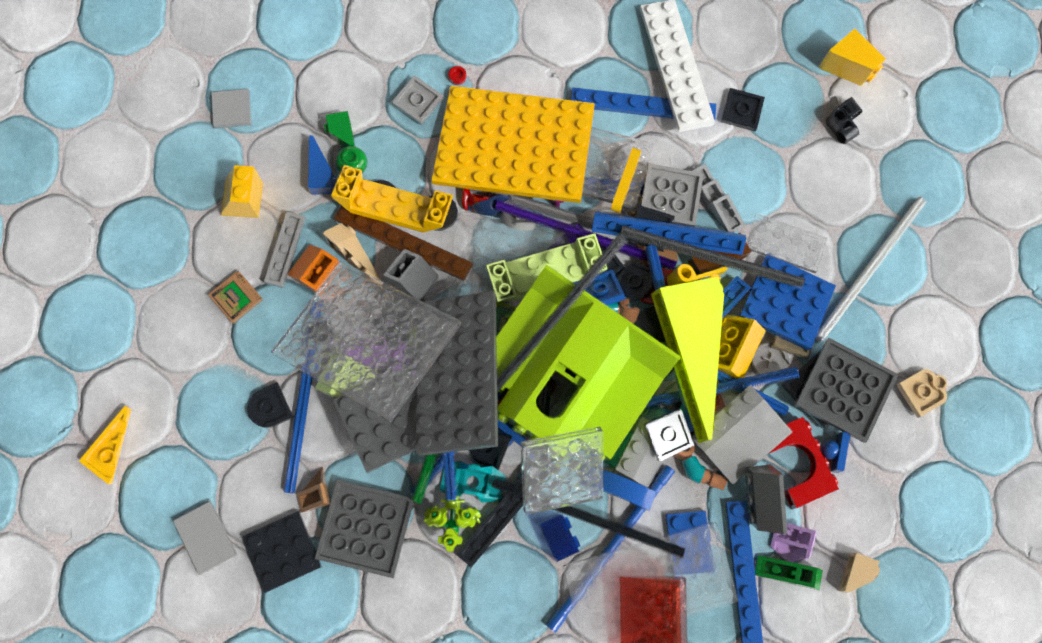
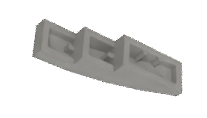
(718, 202)

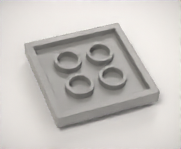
(673, 192)

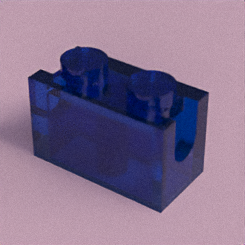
(560, 538)

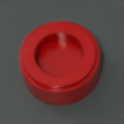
(457, 75)

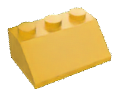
(738, 344)

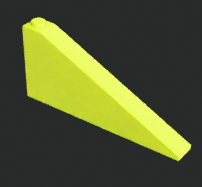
(692, 329)

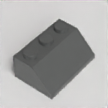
(766, 499)

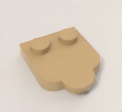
(924, 391)

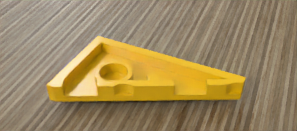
(105, 451)

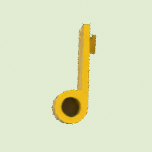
(686, 274)

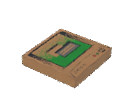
(235, 297)

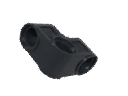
(844, 128)

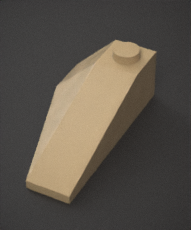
(346, 244)

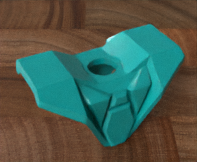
(483, 474)

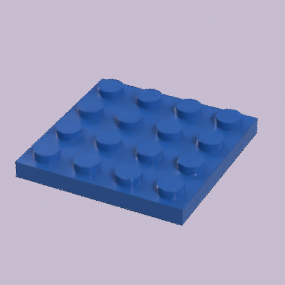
(786, 309)

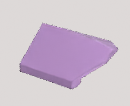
(795, 545)

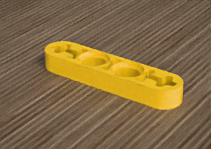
(626, 180)

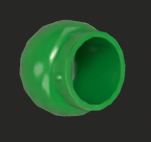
(352, 157)

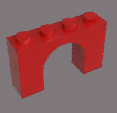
(820, 480)

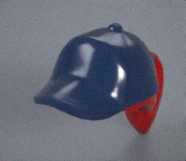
(481, 204)

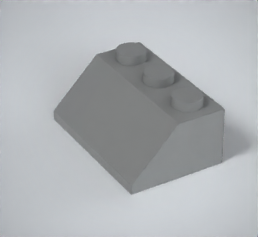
(638, 459)

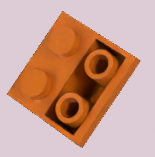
(313, 268)

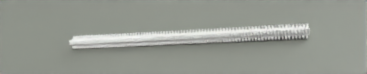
(870, 269)

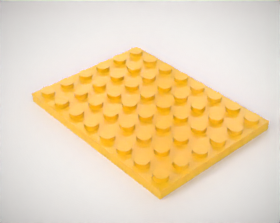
(514, 144)

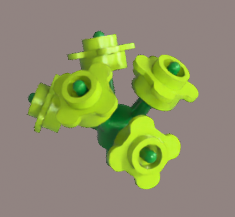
(463, 519)

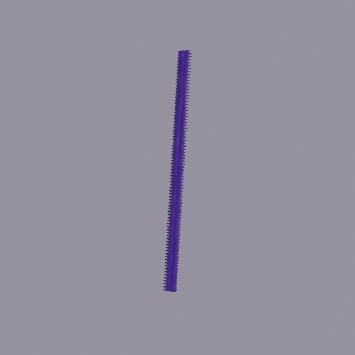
(574, 230)

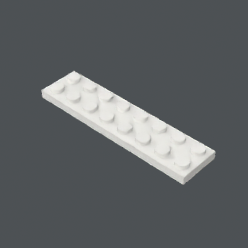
(677, 66)

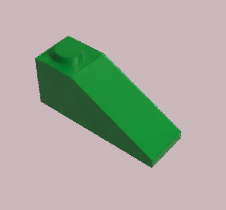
(789, 572)

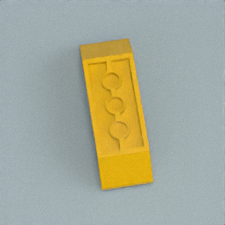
(390, 203)

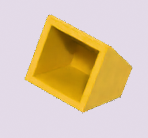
(853, 59)
(242, 193)

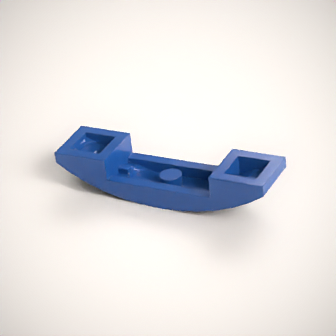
(628, 490)

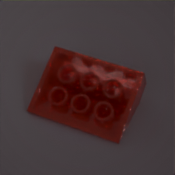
(653, 609)

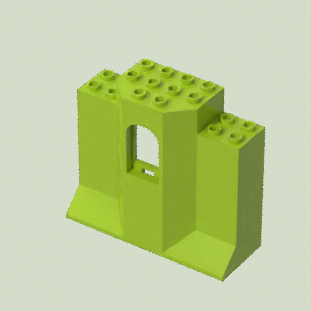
(612, 361)

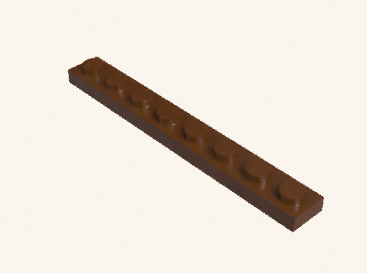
(401, 240)

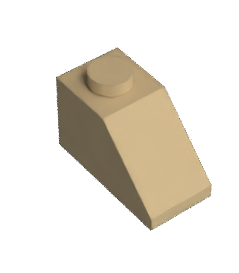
(858, 572)

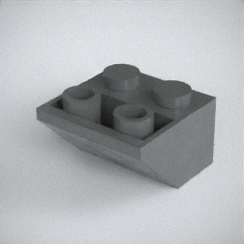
(411, 275)

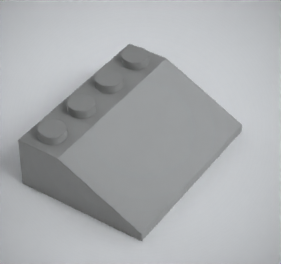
(743, 434)

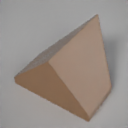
(314, 494)

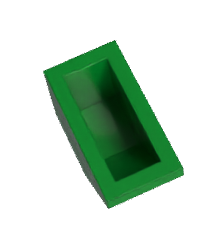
(340, 128)

